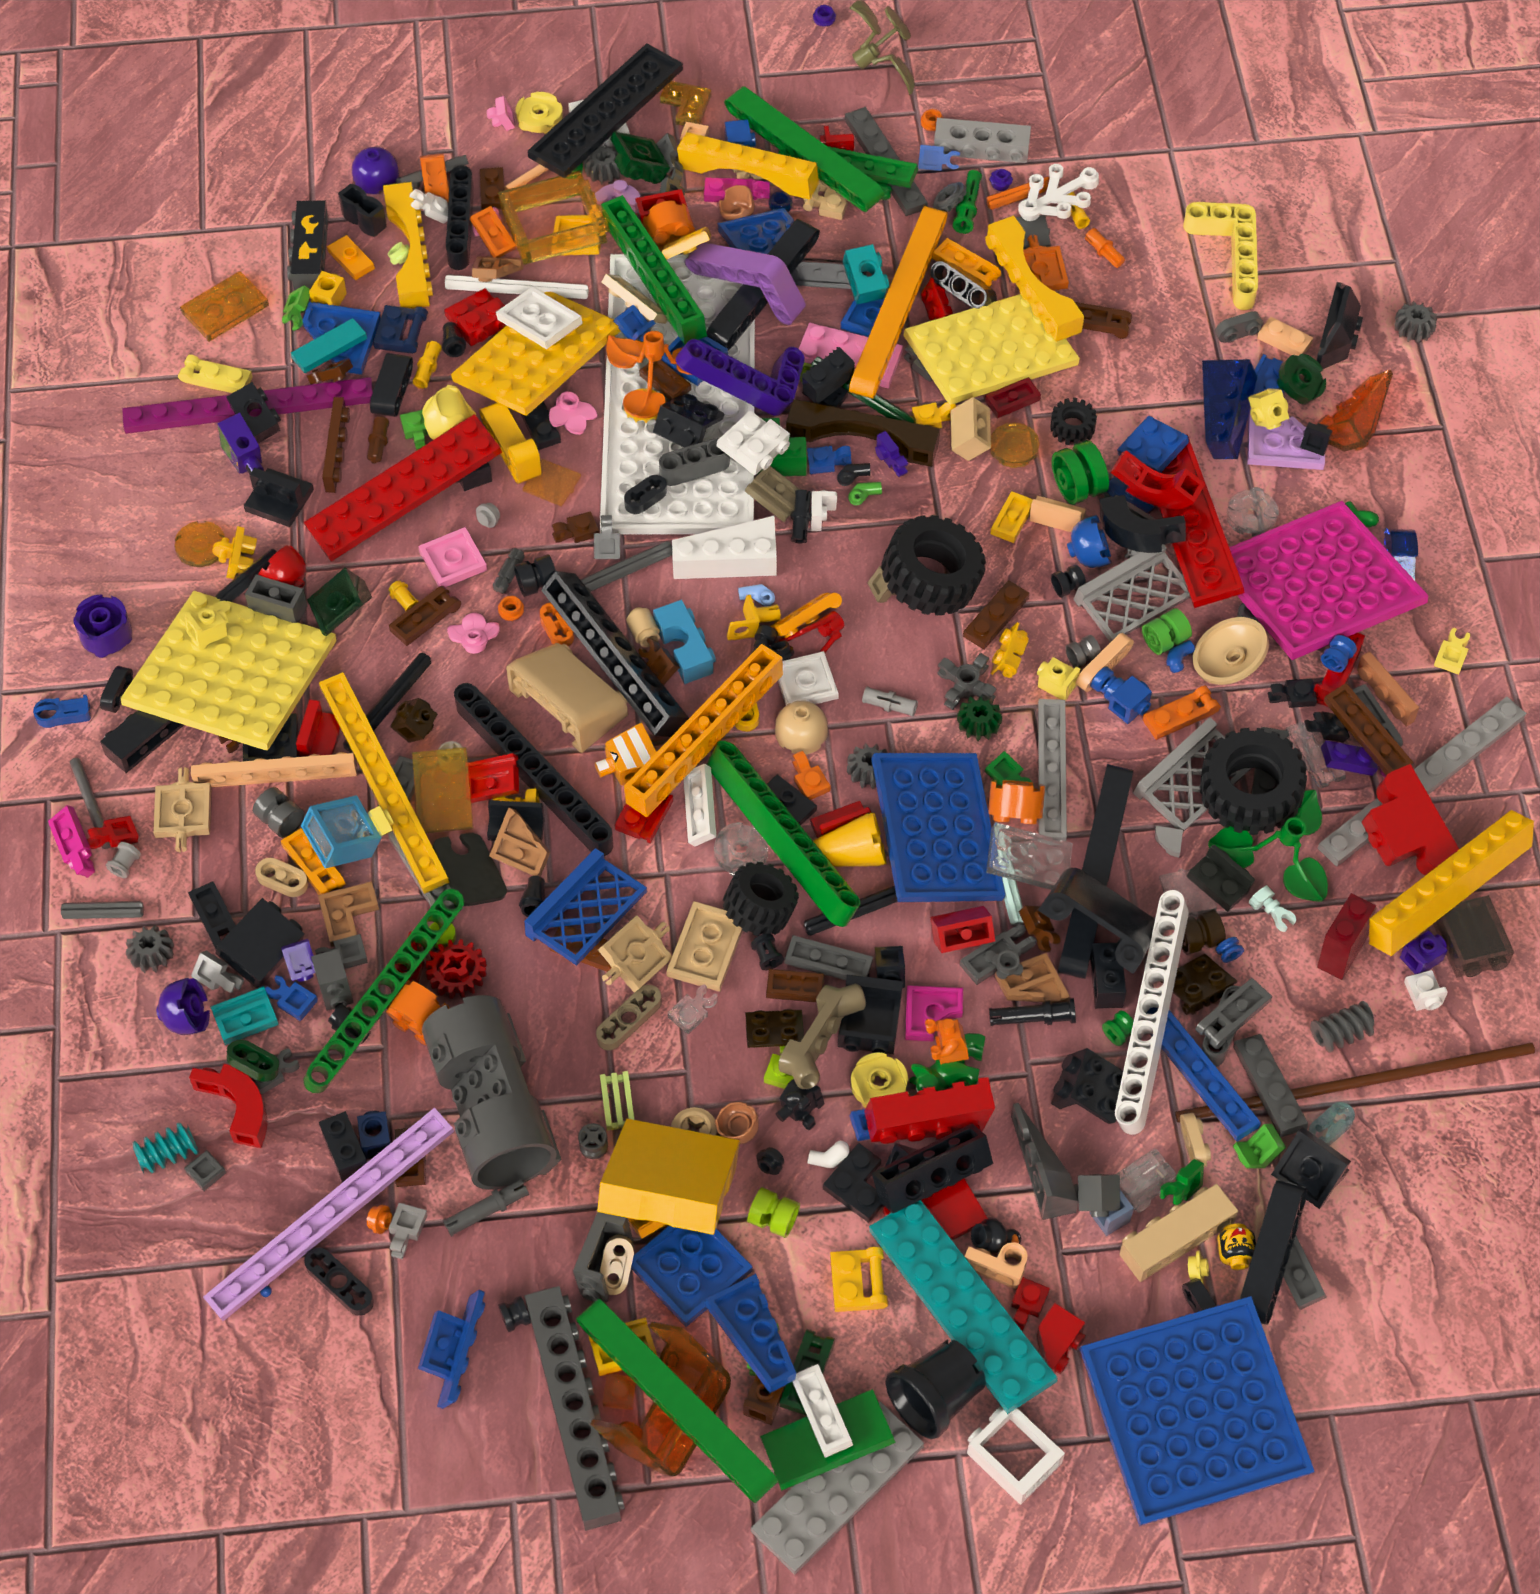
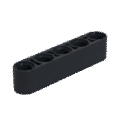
(458, 221)
(1274, 1247)

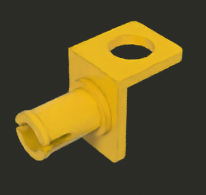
(753, 618)

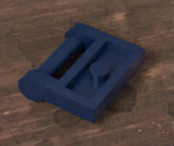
(393, 326)

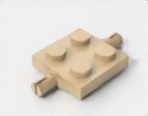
(182, 810)
(635, 953)

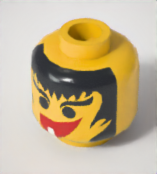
(1236, 1246)

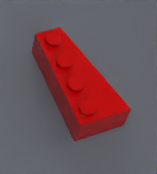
(929, 1112)

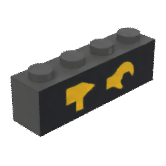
(308, 242)

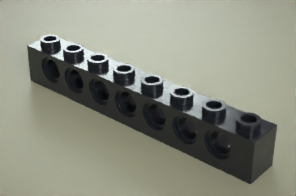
(614, 654)

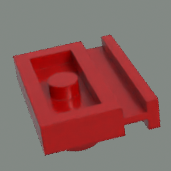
(494, 777)
(637, 825)

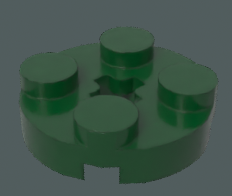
(1292, 384)

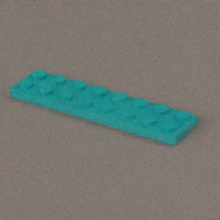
(963, 1305)

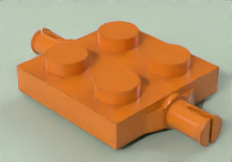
(1046, 264)

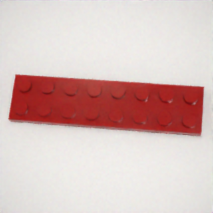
(402, 487)
(1205, 554)

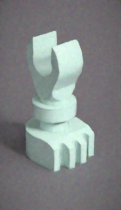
(1264, 898)

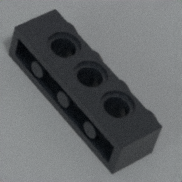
(932, 1168)

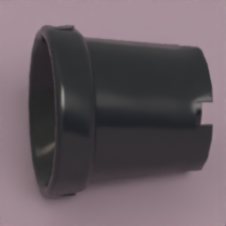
(935, 1388)

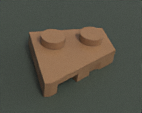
(493, 267)
(519, 845)
(1036, 983)

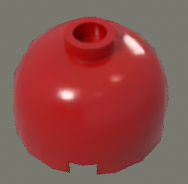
(286, 567)

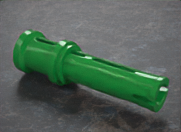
(972, 182)

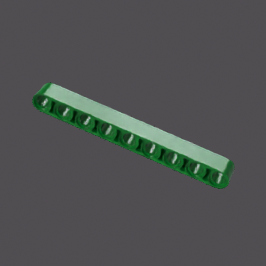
(800, 144)
(783, 834)
(378, 1001)
(677, 1401)

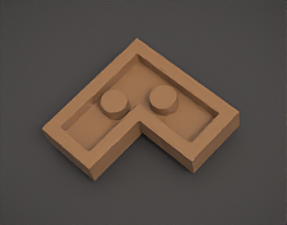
(340, 907)

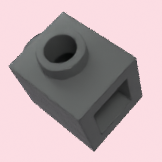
(1099, 1193)

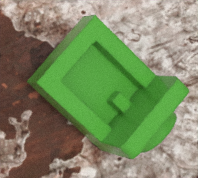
(1260, 1148)

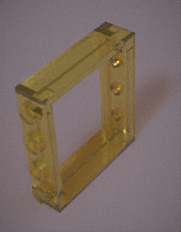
(547, 192)

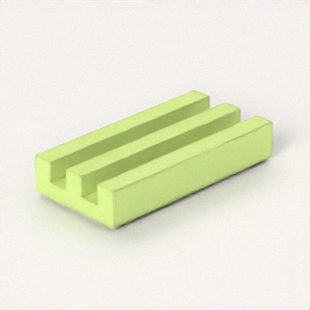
(614, 1079)

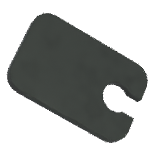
(471, 873)

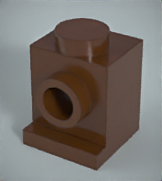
(761, 1407)

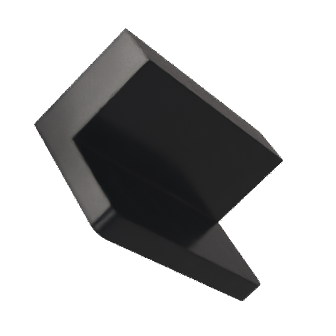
(530, 812)

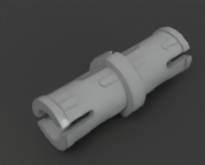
(874, 697)

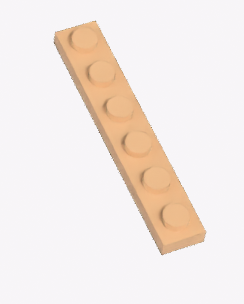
(275, 770)

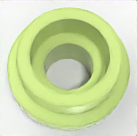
(398, 253)

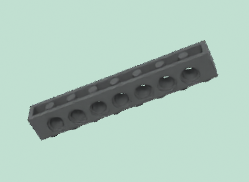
(594, 1510)

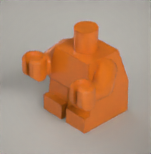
(950, 1040)

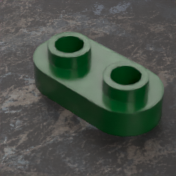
(252, 1060)

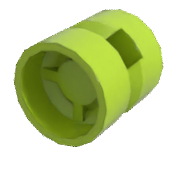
(773, 1212)

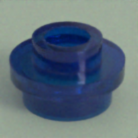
(780, 200)

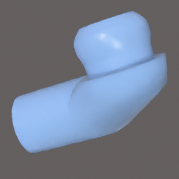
(758, 593)

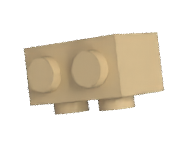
(970, 429)

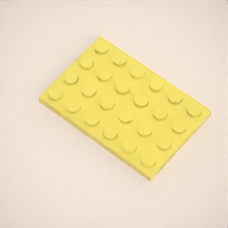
(987, 349)

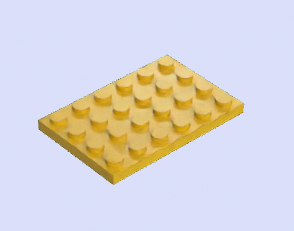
(524, 373)

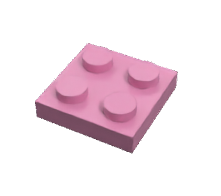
(452, 558)

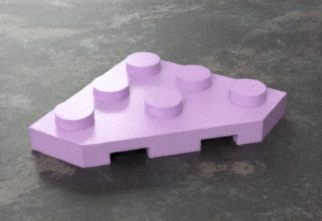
(1280, 446)

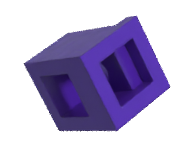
(1424, 952)

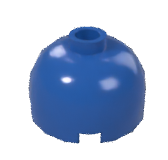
(1089, 544)

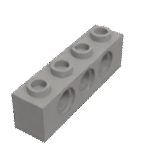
(983, 139)

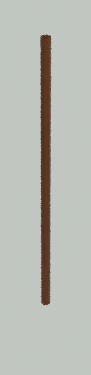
(1384, 1076)

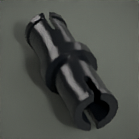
(801, 516)

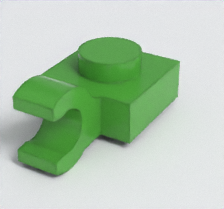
(296, 304)
(414, 427)

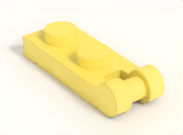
(214, 375)

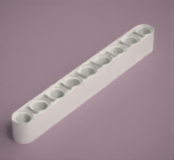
(1156, 1022)

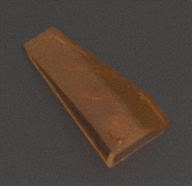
(1359, 415)

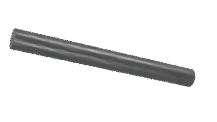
(87, 795)

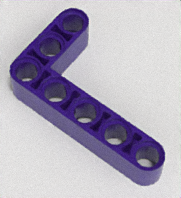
(765, 392)

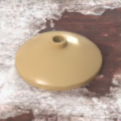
(1230, 650)

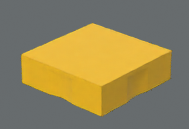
(668, 1176)

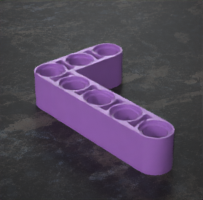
(754, 270)

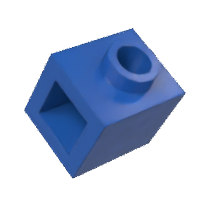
(739, 133)
(1130, 699)

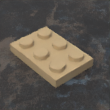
(705, 947)

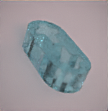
(1327, 1119)

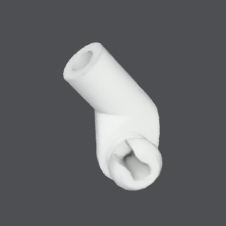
(831, 1157)

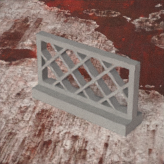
(1117, 578)
(1172, 765)

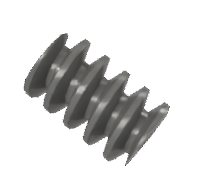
(1343, 1026)

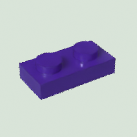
(1348, 758)

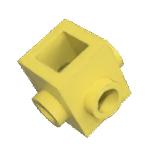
(1268, 408)

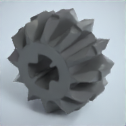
(601, 165)
(1415, 322)
(861, 766)
(149, 948)

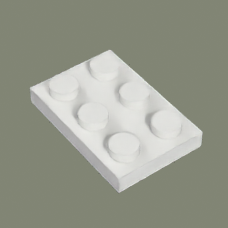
(539, 317)

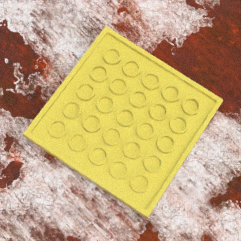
(235, 685)

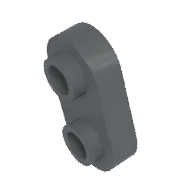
(1239, 327)

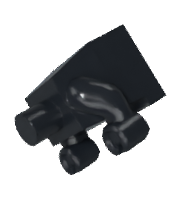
(799, 1103)

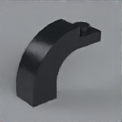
(1136, 532)

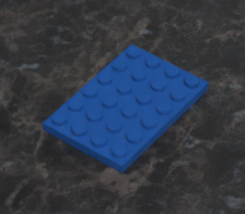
(936, 826)

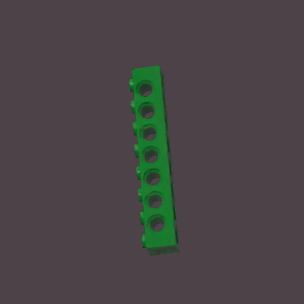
(654, 270)

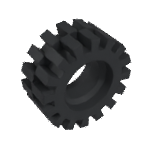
(1076, 410)

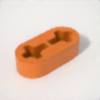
(552, 627)

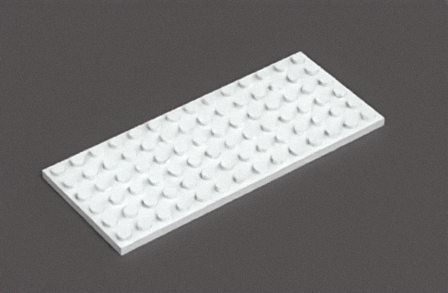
(633, 449)

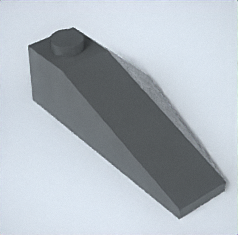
(1048, 1176)

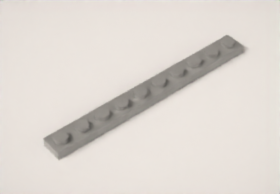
(1431, 772)

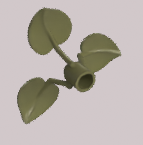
(869, 52)

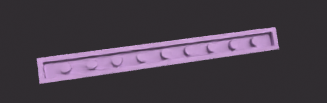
(328, 1214)

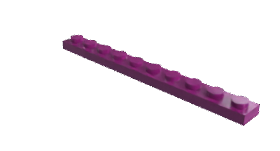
(218, 409)

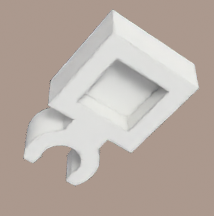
(433, 205)

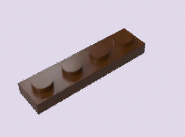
(334, 451)
(1367, 729)

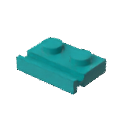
(244, 1015)

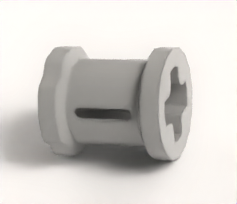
(123, 860)

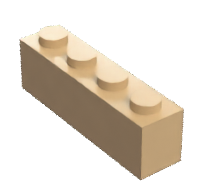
(1177, 1232)

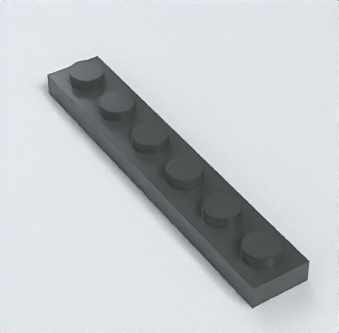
(876, 144)

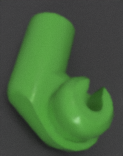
(863, 490)

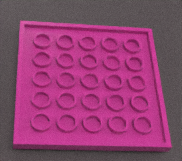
(1322, 580)

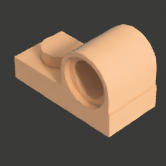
(998, 1268)

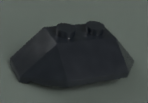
(1340, 327)

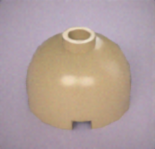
(801, 727)

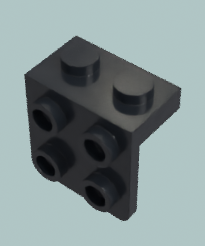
(686, 420)
(1089, 1083)

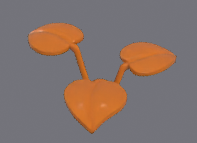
(625, 354)

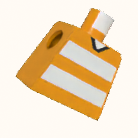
(626, 754)

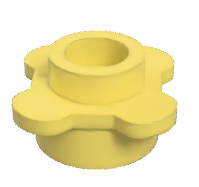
(1198, 1267)

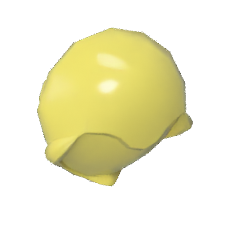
(445, 411)

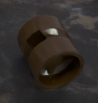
(1204, 930)

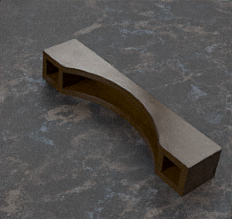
(817, 421)

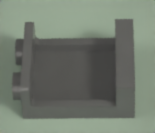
(587, 1268)

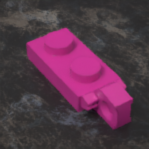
(715, 188)
(72, 841)

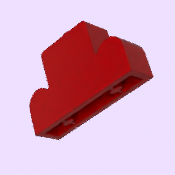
(1408, 823)

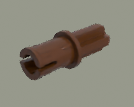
(377, 439)

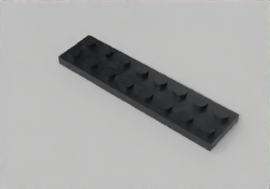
(605, 110)

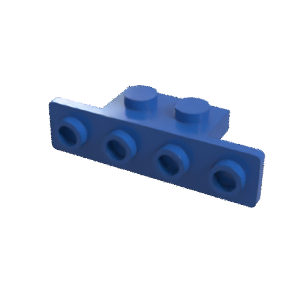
(448, 1347)

